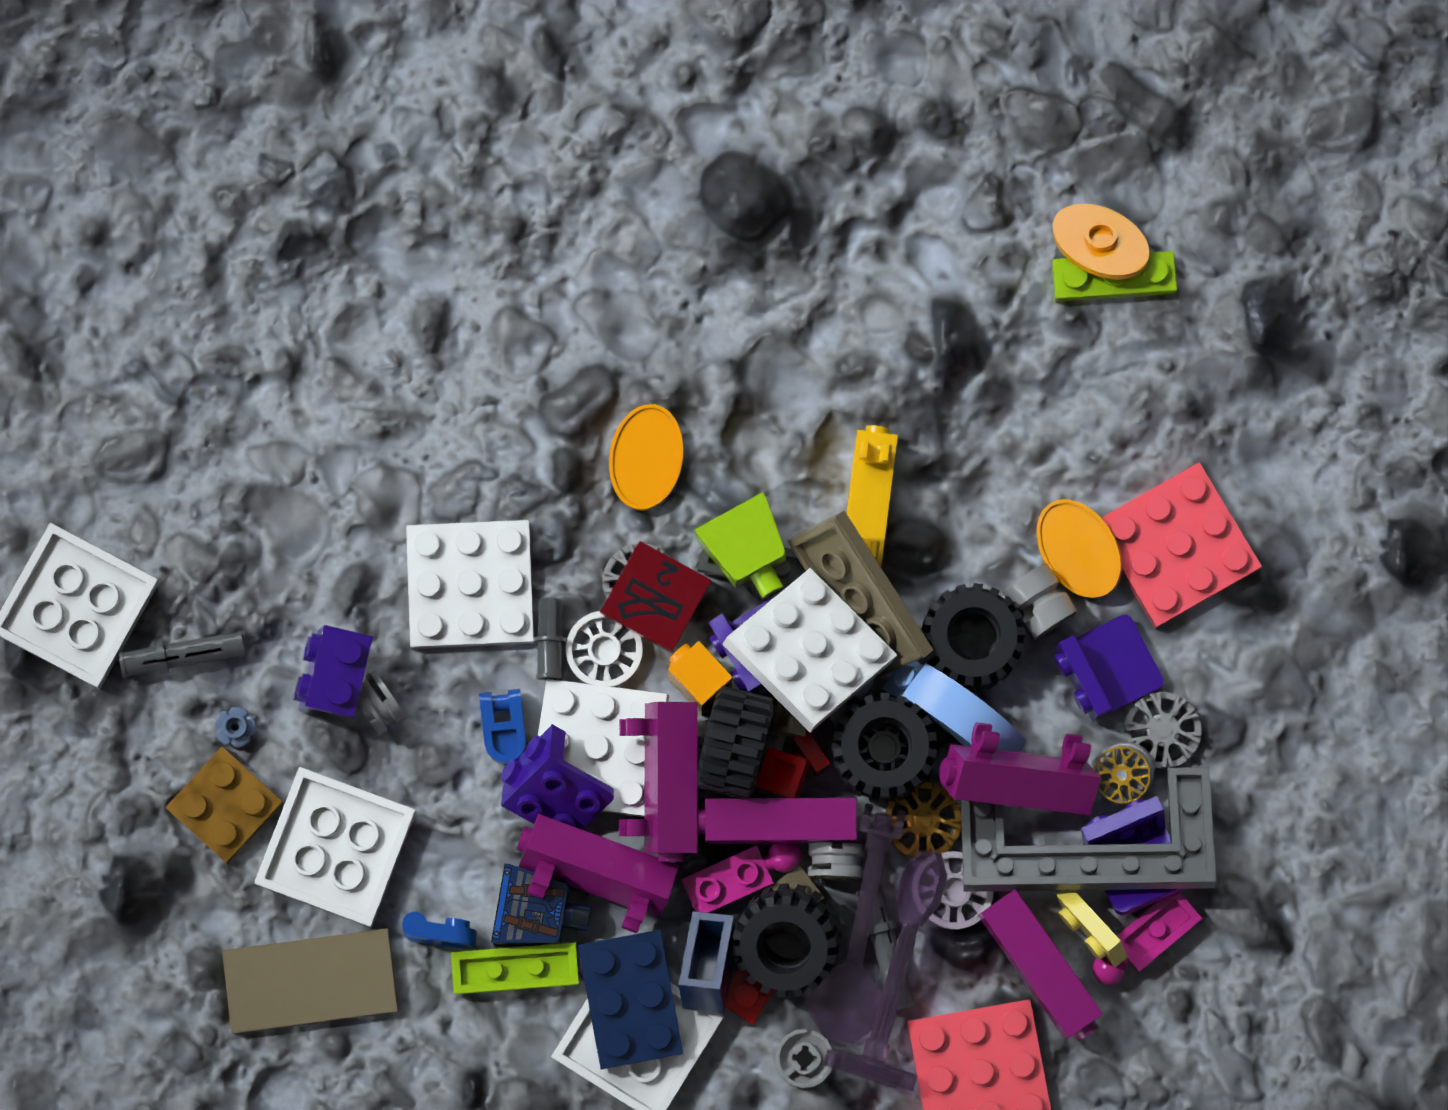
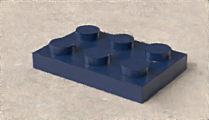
(630, 999)

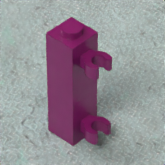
(1020, 778)
(669, 779)
(778, 820)
(596, 867)
(1041, 966)

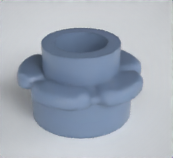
(246, 729)

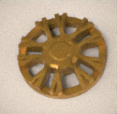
(925, 819)

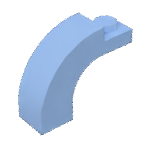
(950, 704)

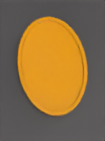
(1100, 241)
(646, 457)
(1079, 548)

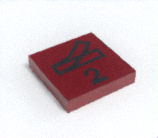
(655, 596)

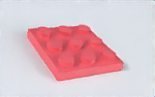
(1180, 545)
(979, 1059)

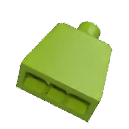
(745, 545)

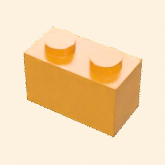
(697, 675)

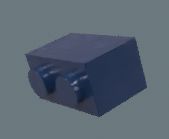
(707, 962)

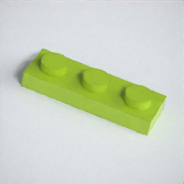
(1075, 284)
(514, 968)

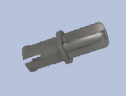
(550, 639)

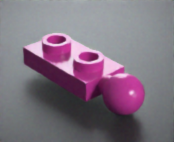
(739, 876)
(1149, 937)

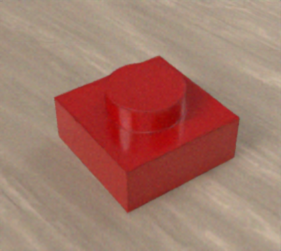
(809, 750)
(782, 773)
(746, 999)

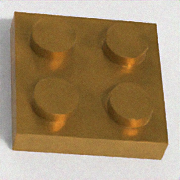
(224, 805)

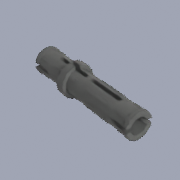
(180, 654)
(883, 943)

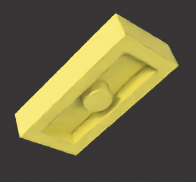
(1100, 939)

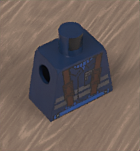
(532, 920)

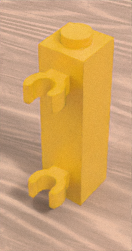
(872, 485)

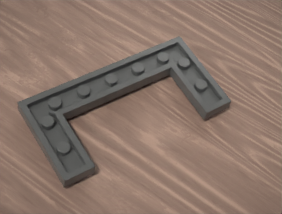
(1178, 865)

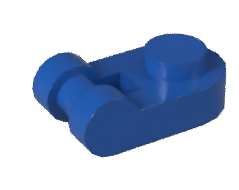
(503, 739)
(454, 933)

